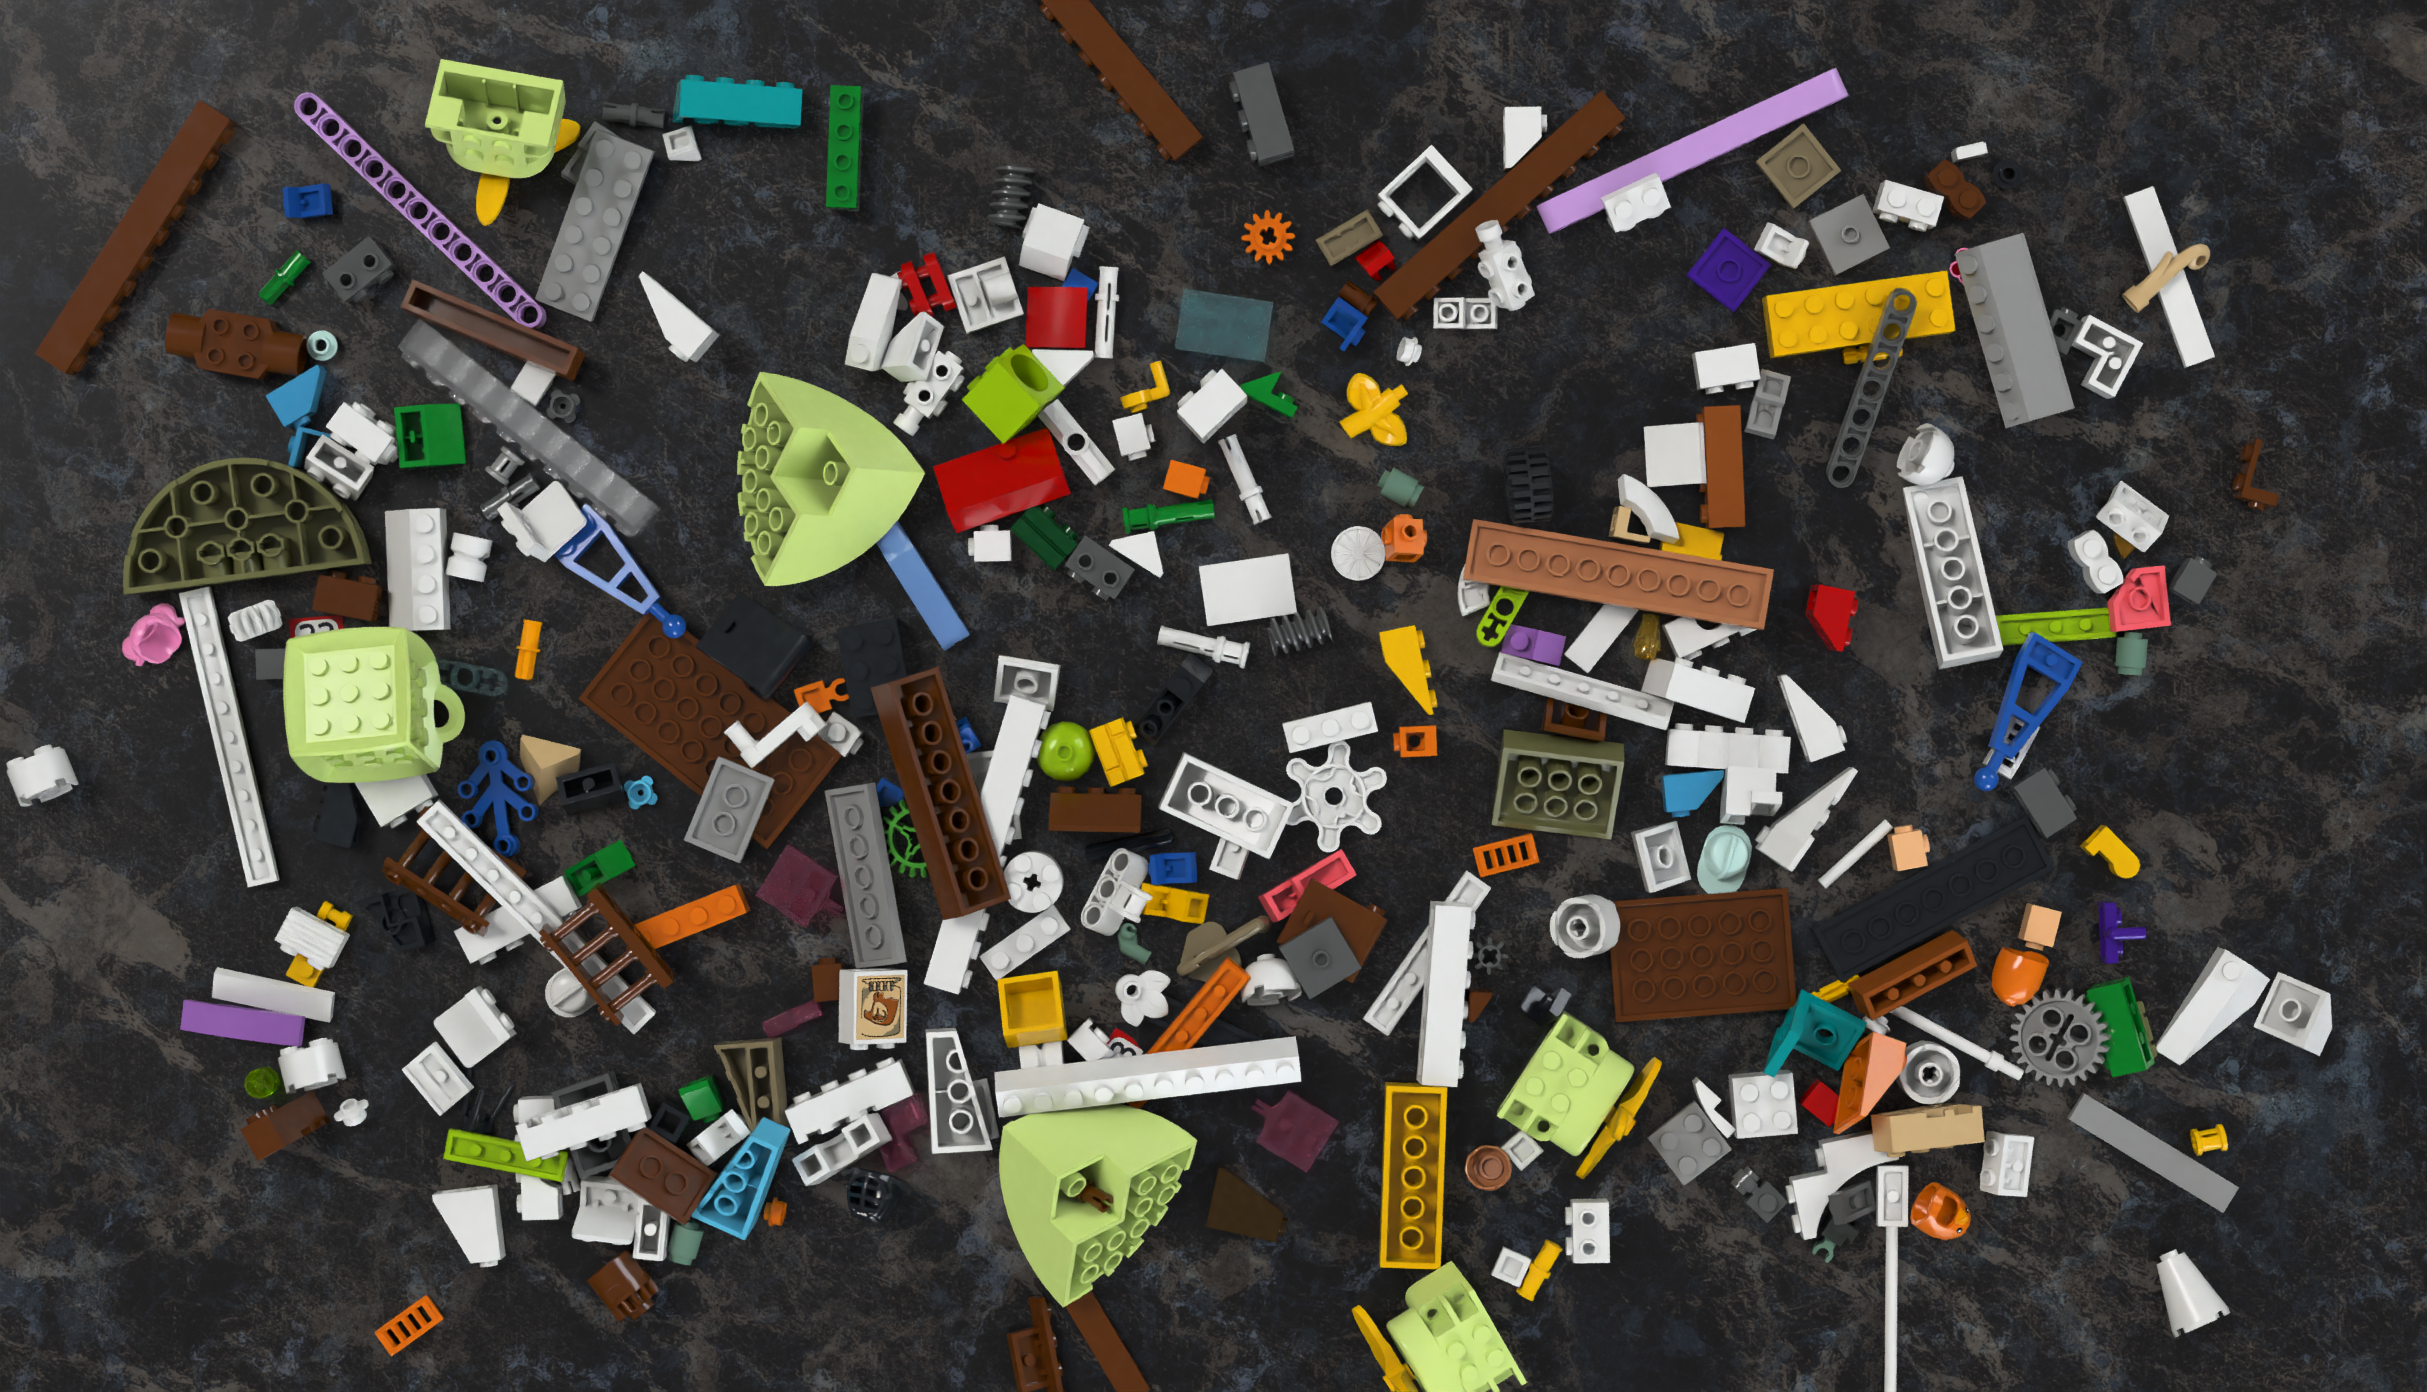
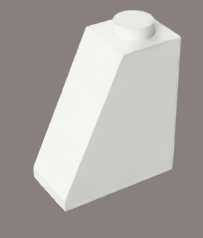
(475, 1221)

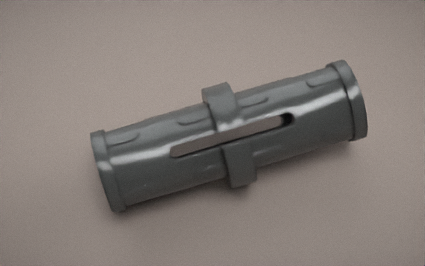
(633, 115)
(512, 495)

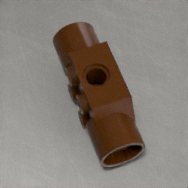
(236, 344)

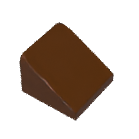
(1477, 1000)

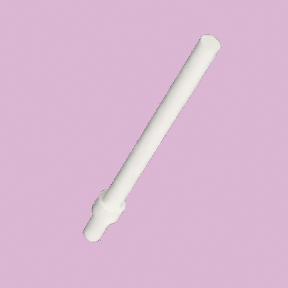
(1991, 1059)

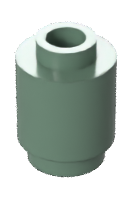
(1400, 487)
(2131, 653)
(685, 1242)

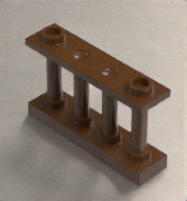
(398, 874)
(619, 926)

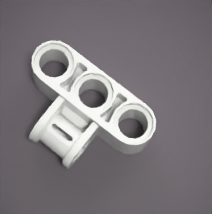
(1117, 893)

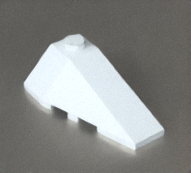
(1791, 834)

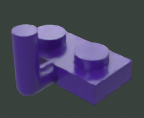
(2111, 936)

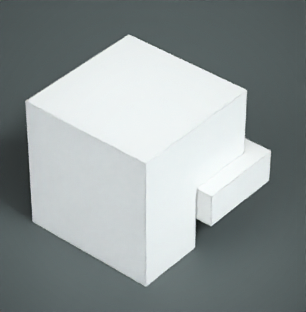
(1052, 241)
(1747, 793)

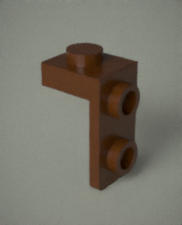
(2255, 497)

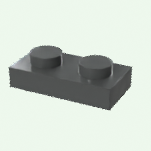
(1852, 1202)

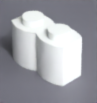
(2098, 568)

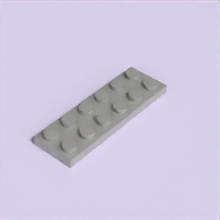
(594, 225)
(865, 875)

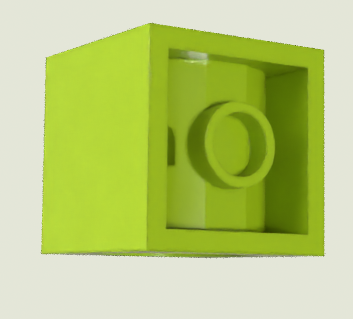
(1012, 392)

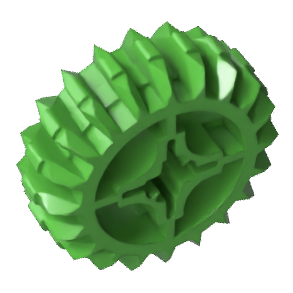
(906, 859)

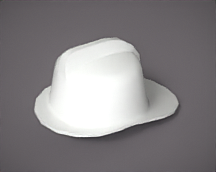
(567, 995)

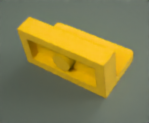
(1696, 542)

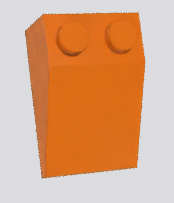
(1867, 1076)

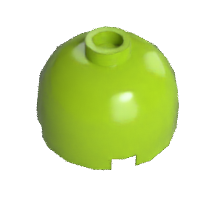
(1066, 751)

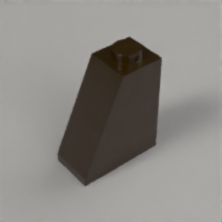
(1243, 1209)

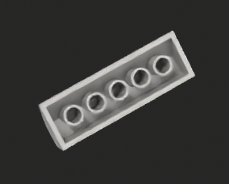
(2014, 330)

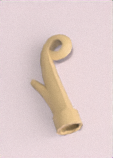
(2169, 266)

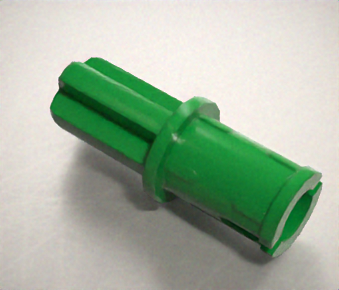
(283, 278)

